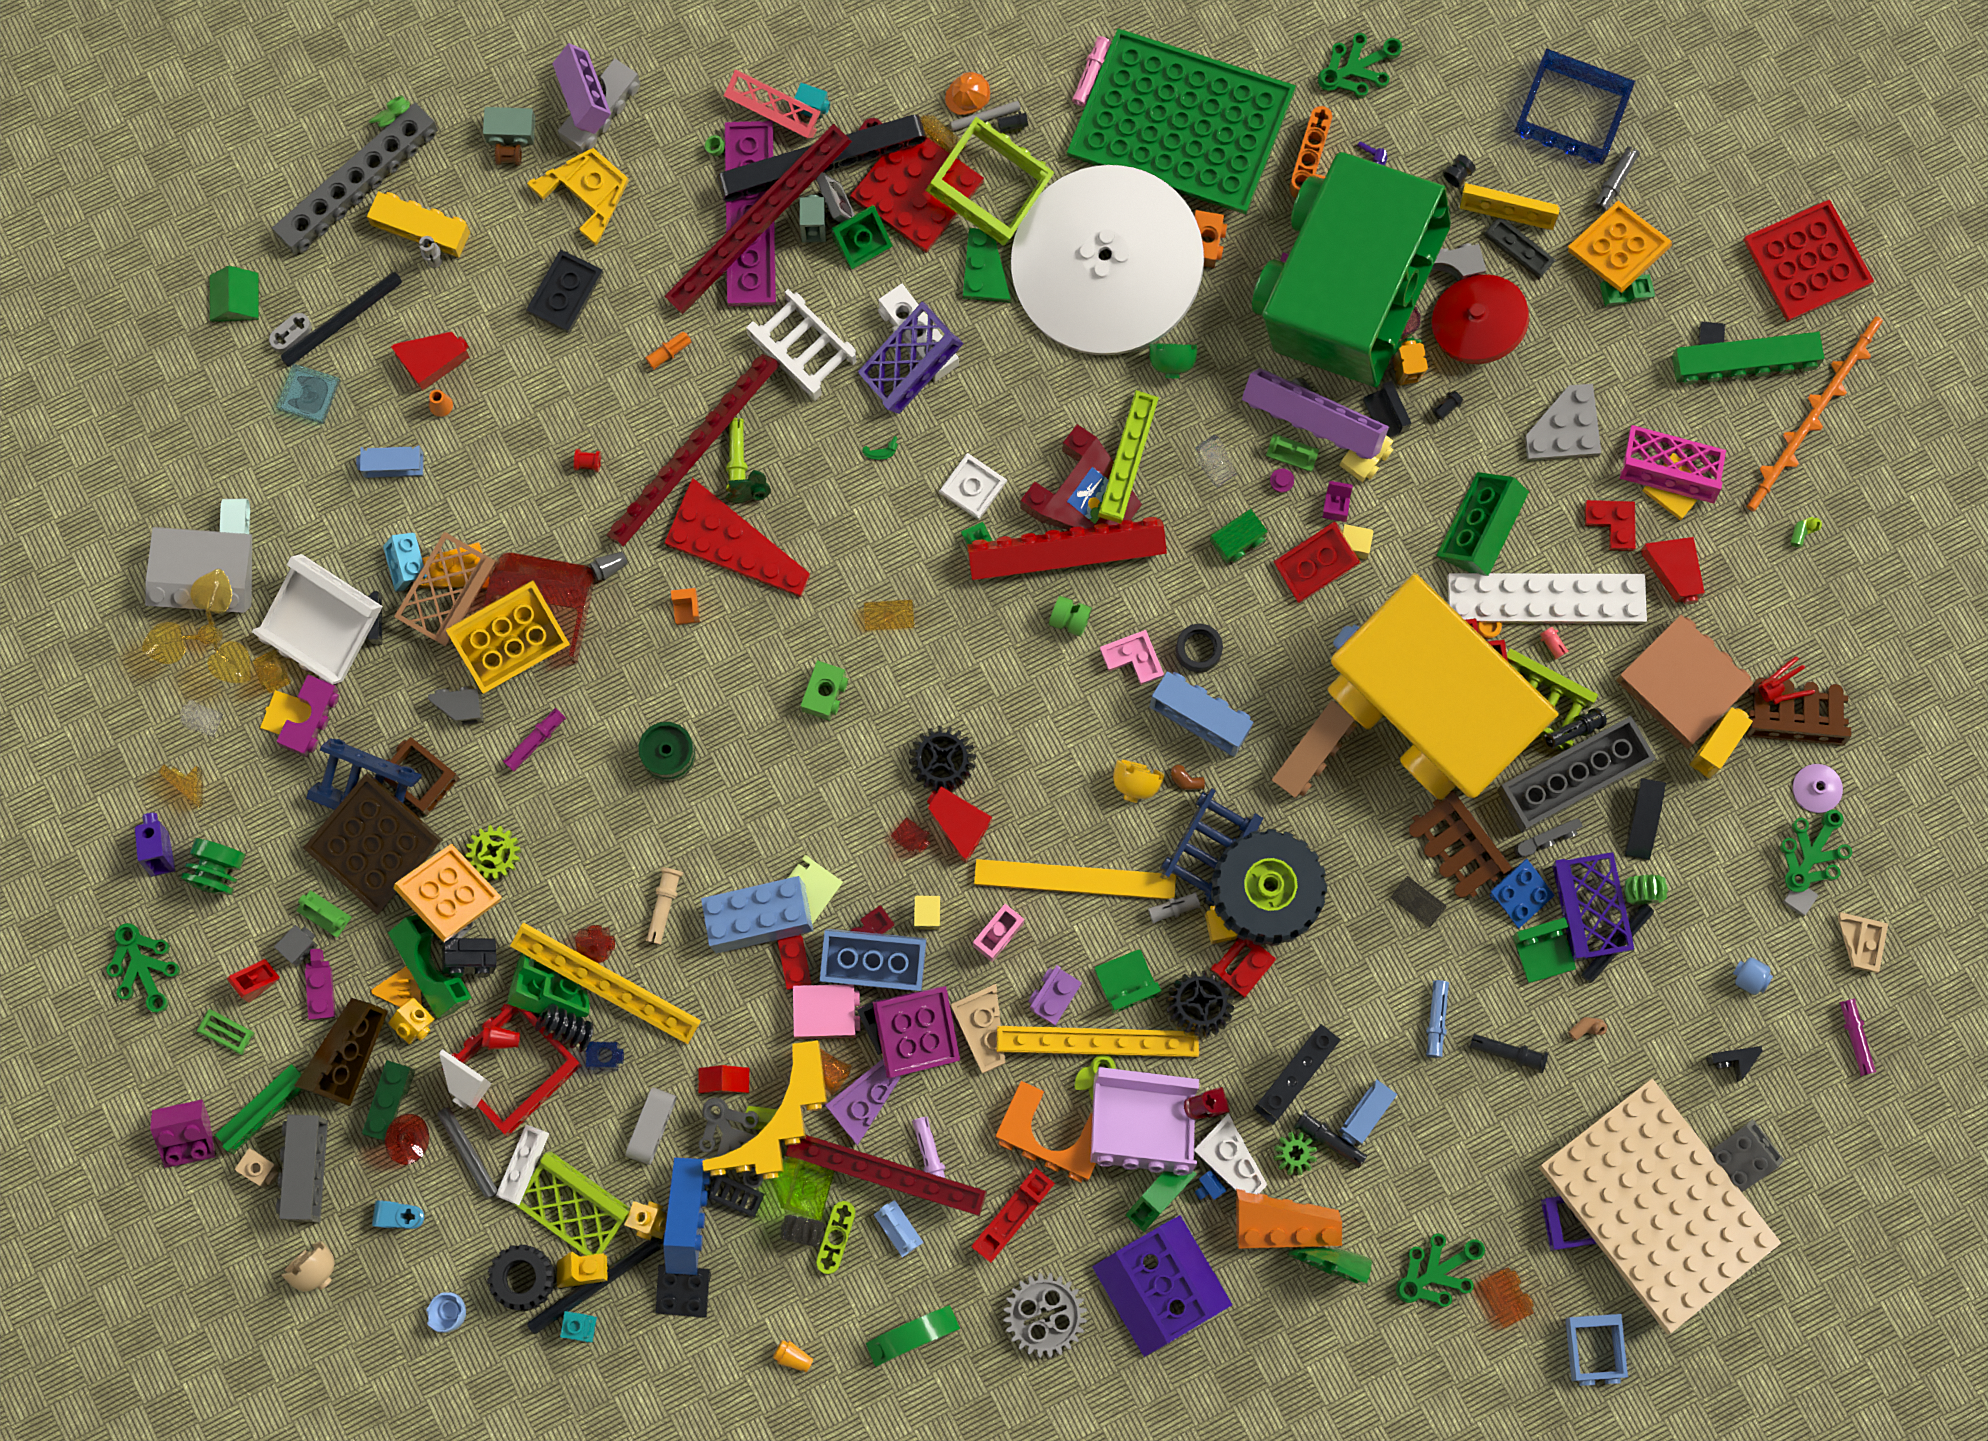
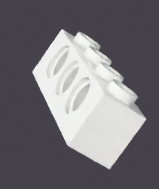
(899, 301)

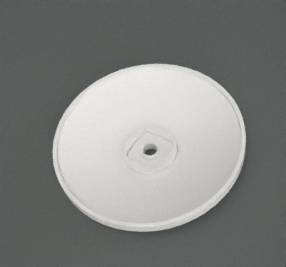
(1117, 301)

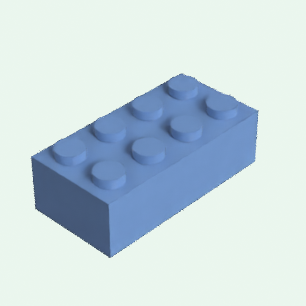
(1201, 713)
(757, 914)
(873, 959)

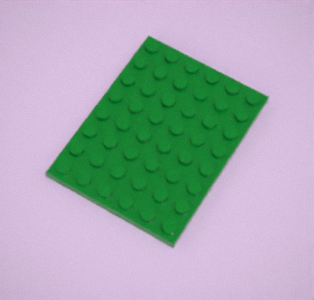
(1182, 120)

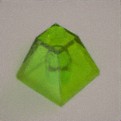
(803, 1187)

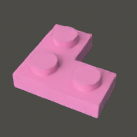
(1135, 650)

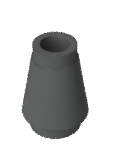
(607, 565)

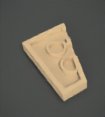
(978, 1019)

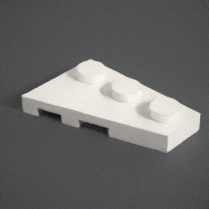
(1229, 1158)

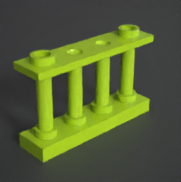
(1558, 686)

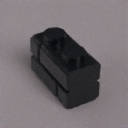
(469, 956)

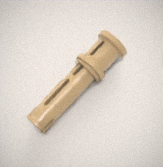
(665, 892)

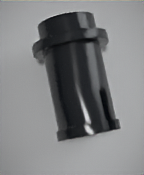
(1013, 122)
(1447, 405)

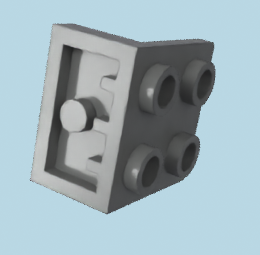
(1747, 1156)

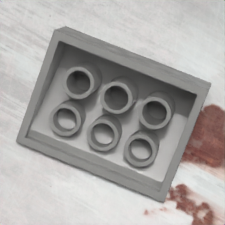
(185, 555)

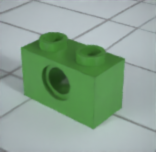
(822, 676)

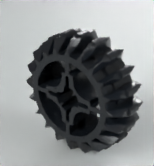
(950, 752)
(1202, 1024)

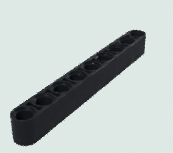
(865, 145)

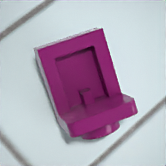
(1337, 501)

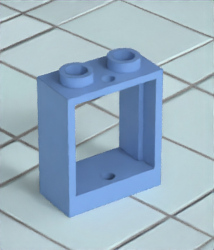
(1615, 1322)

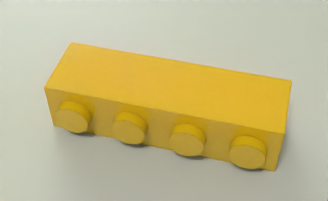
(415, 222)

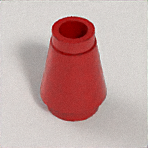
(499, 1038)

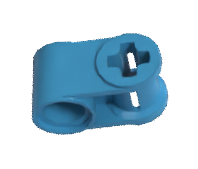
(393, 1215)

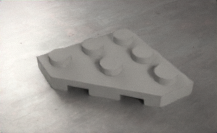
(1566, 428)

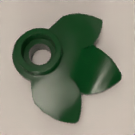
(746, 489)

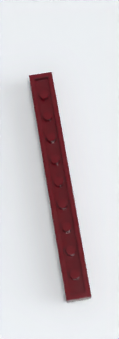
(758, 218)
(692, 450)

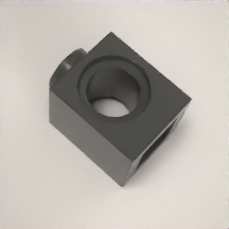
(296, 945)

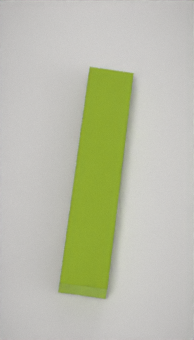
(1128, 457)

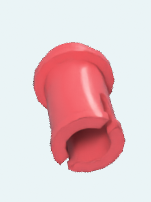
(1553, 642)

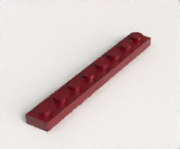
(889, 1174)

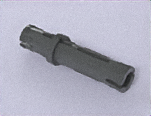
(1612, 187)

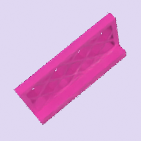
(1671, 478)

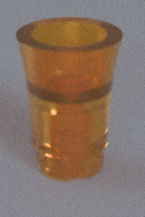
(834, 1072)

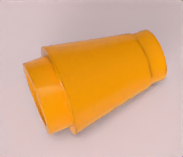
(792, 1356)

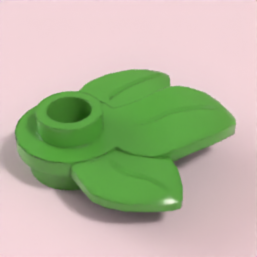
(395, 108)

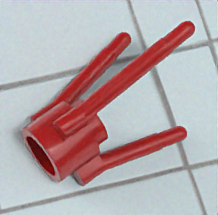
(1772, 688)

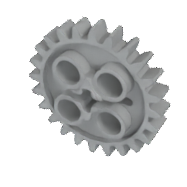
(1036, 1292)

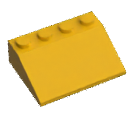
(507, 637)

